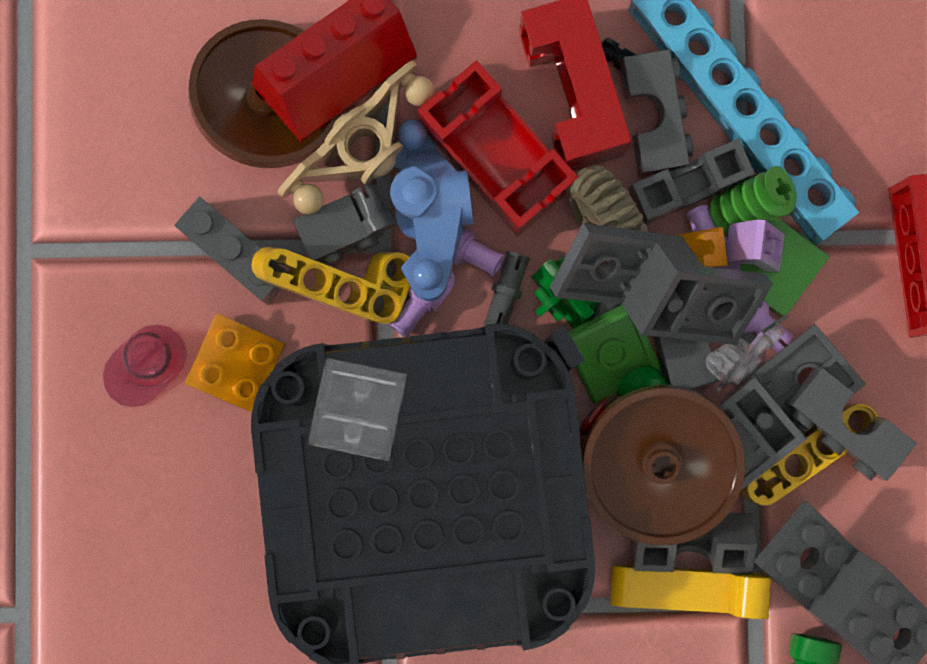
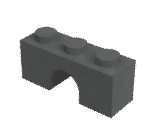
(654, 77)
(691, 183)
(226, 247)
(875, 450)
(728, 547)

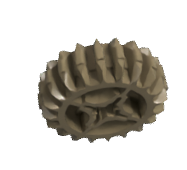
(602, 200)

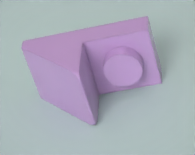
(755, 244)

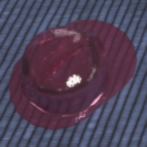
(144, 365)

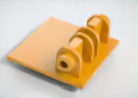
(233, 362)

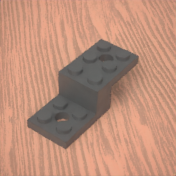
(660, 284)
(759, 401)
(846, 590)

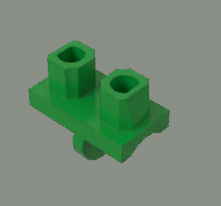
(572, 310)

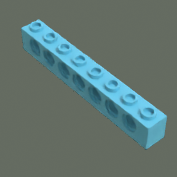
(744, 84)

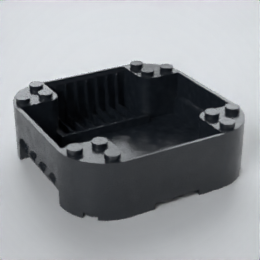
(455, 539)

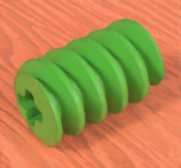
(758, 198)

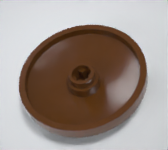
(232, 110)
(663, 465)

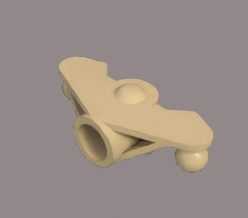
(350, 127)

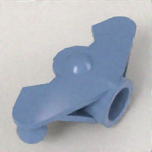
(430, 207)

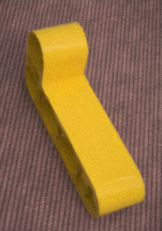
(329, 280)
(811, 461)
(691, 591)

